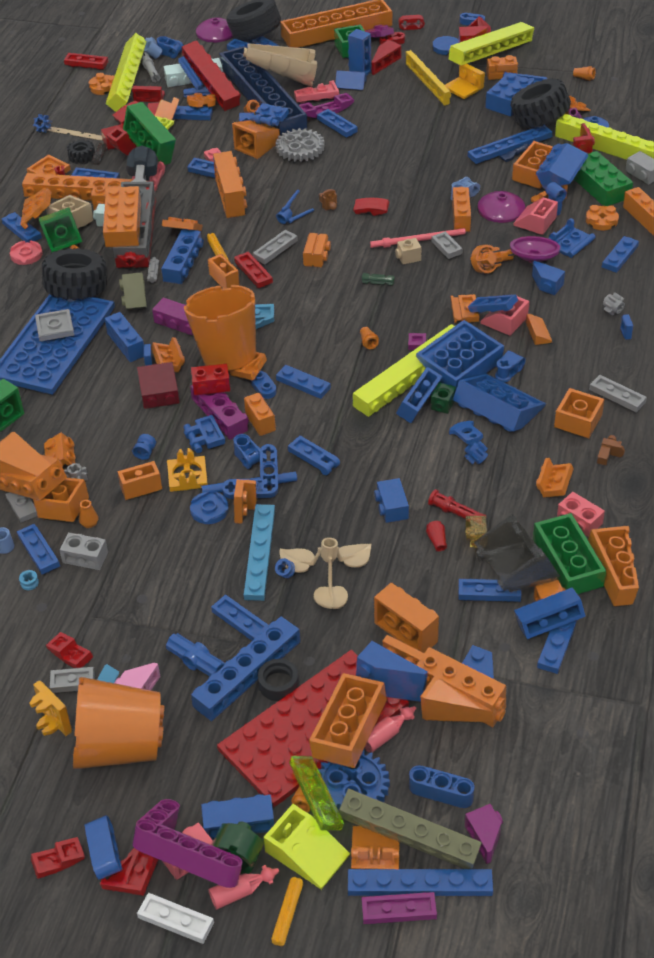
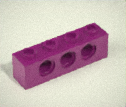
(225, 412)

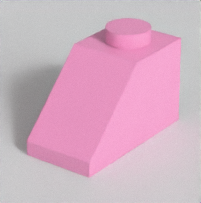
(140, 677)

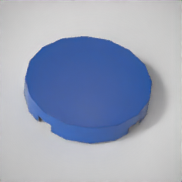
(442, 44)
(209, 507)

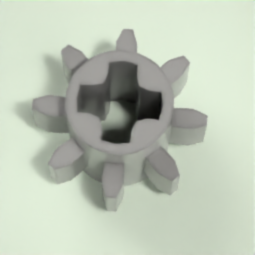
(613, 303)
(75, 471)

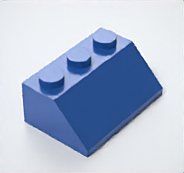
(561, 165)

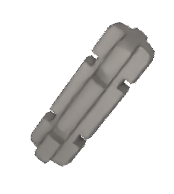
(153, 270)

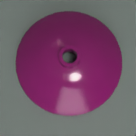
(214, 30)
(501, 206)
(534, 248)

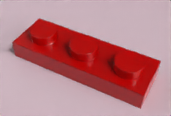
(86, 61)
(253, 269)

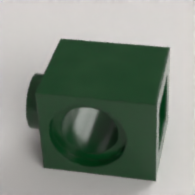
(442, 398)

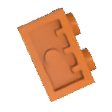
(244, 498)

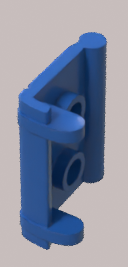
(571, 239)

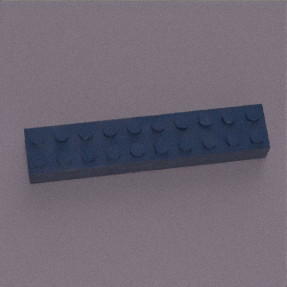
(261, 86)

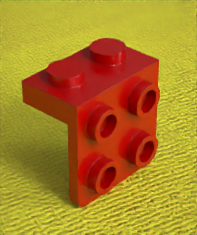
(585, 140)

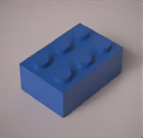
(500, 95)

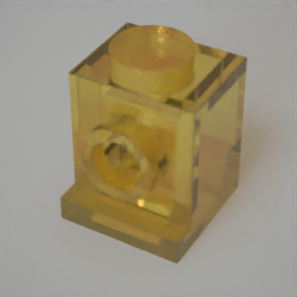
(475, 528)

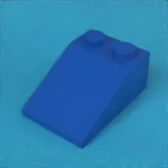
(399, 675)

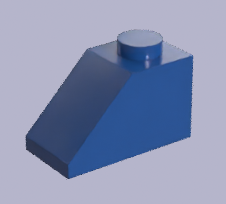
(547, 277)

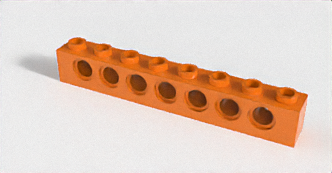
(65, 185)

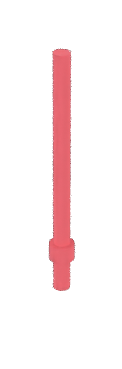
(387, 242)

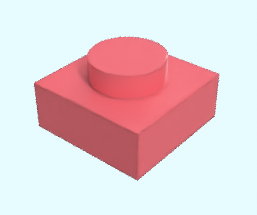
(209, 154)

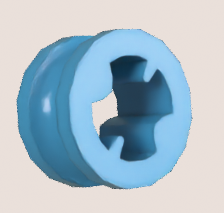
(26, 575)

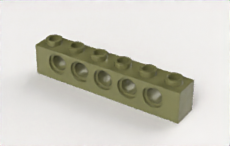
(409, 829)

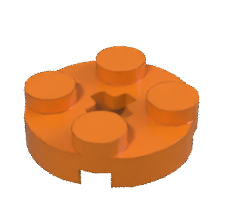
(101, 83)
(198, 100)
(602, 217)

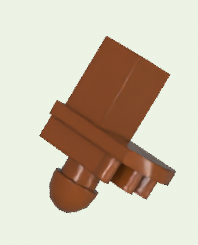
(328, 199)
(609, 447)

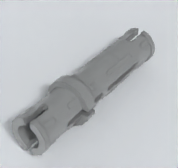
(149, 65)

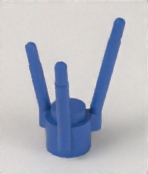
(285, 214)

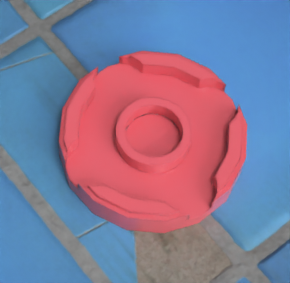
(25, 253)

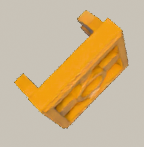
(191, 482)
(54, 710)

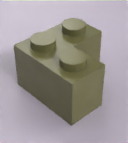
(134, 291)

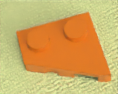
(252, 369)

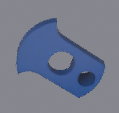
(466, 426)

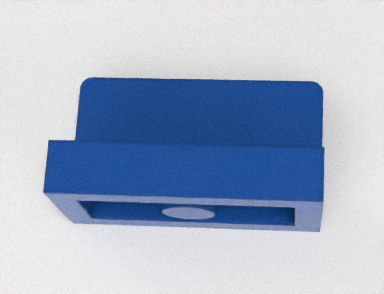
(350, 80)

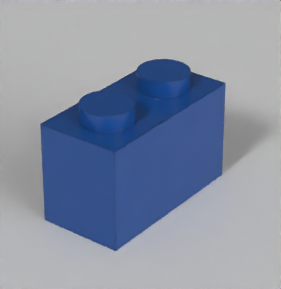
(392, 500)

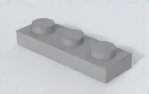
(275, 246)
(618, 393)

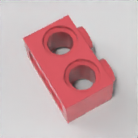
(585, 513)

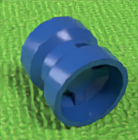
(144, 446)

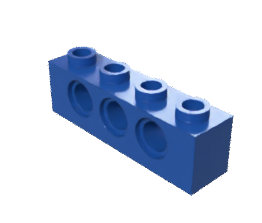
(182, 256)

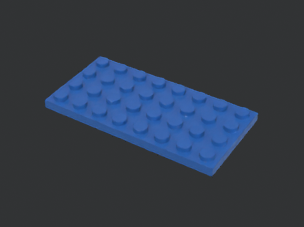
(46, 363)

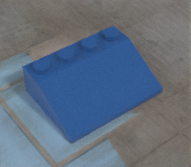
(461, 354)
(497, 401)

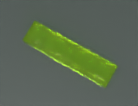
(316, 793)

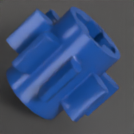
(42, 123)
(476, 452)

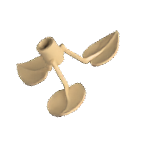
(352, 555)

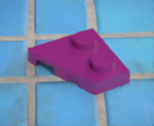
(380, 31)

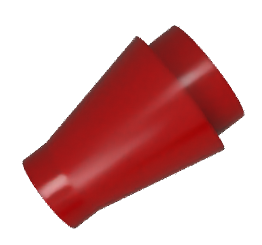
(436, 533)

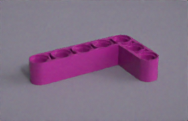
(157, 838)

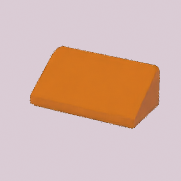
(537, 329)

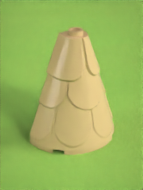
(286, 61)

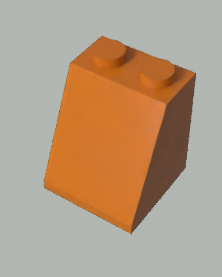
(254, 138)

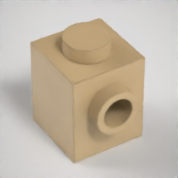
(408, 251)

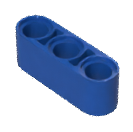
(448, 794)
(103, 847)

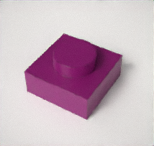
(416, 340)

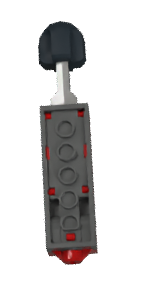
(142, 164)

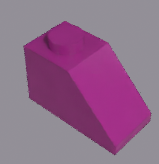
(484, 826)

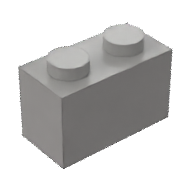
(641, 166)

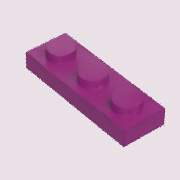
(399, 908)

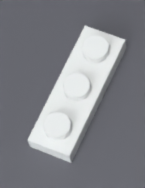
(175, 918)

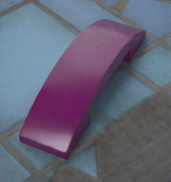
(339, 104)

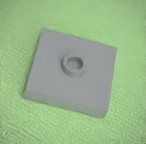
(54, 325)

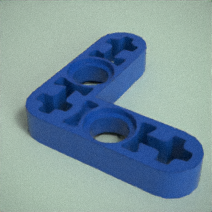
(261, 483)

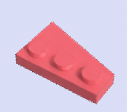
(316, 94)

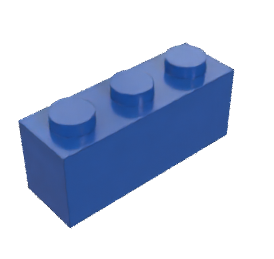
(359, 51)
(125, 336)
(419, 395)
(549, 613)
(254, 810)

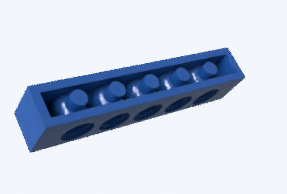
(243, 669)

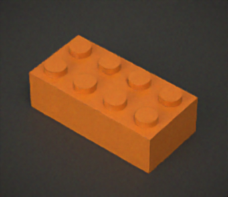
(229, 184)
(122, 216)
(348, 720)

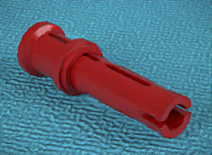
(449, 504)

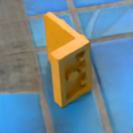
(468, 82)

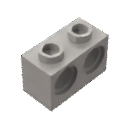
(84, 551)

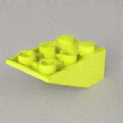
(304, 847)

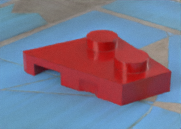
(134, 875)

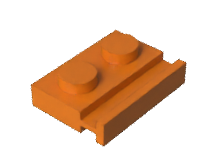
(460, 308)

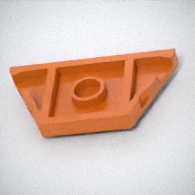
(35, 206)

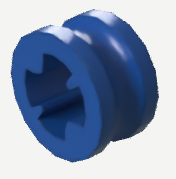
(281, 564)

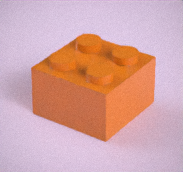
(579, 413)
(63, 501)

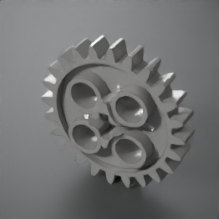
(300, 145)

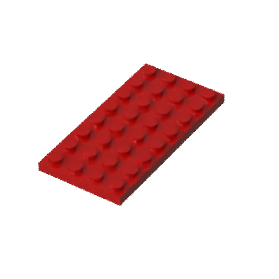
(269, 741)

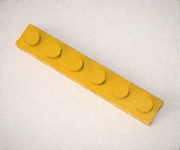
(428, 78)

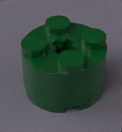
(240, 841)

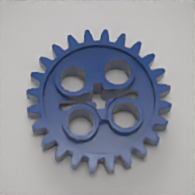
(366, 771)

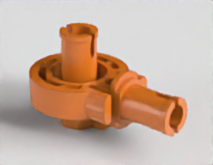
(488, 258)

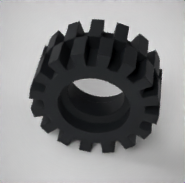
(80, 151)

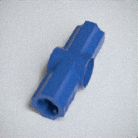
(194, 655)

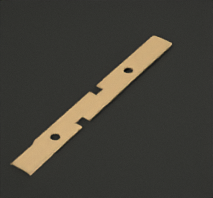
(75, 133)

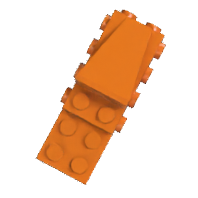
(26, 471)
(456, 695)

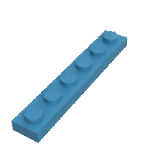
(259, 552)

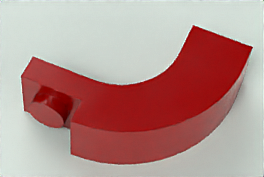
(121, 140)

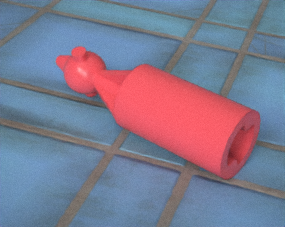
(388, 728)
(246, 886)

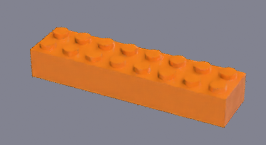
(320, 26)

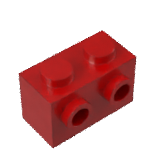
(210, 379)

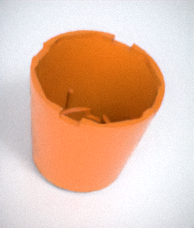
(223, 325)
(116, 724)

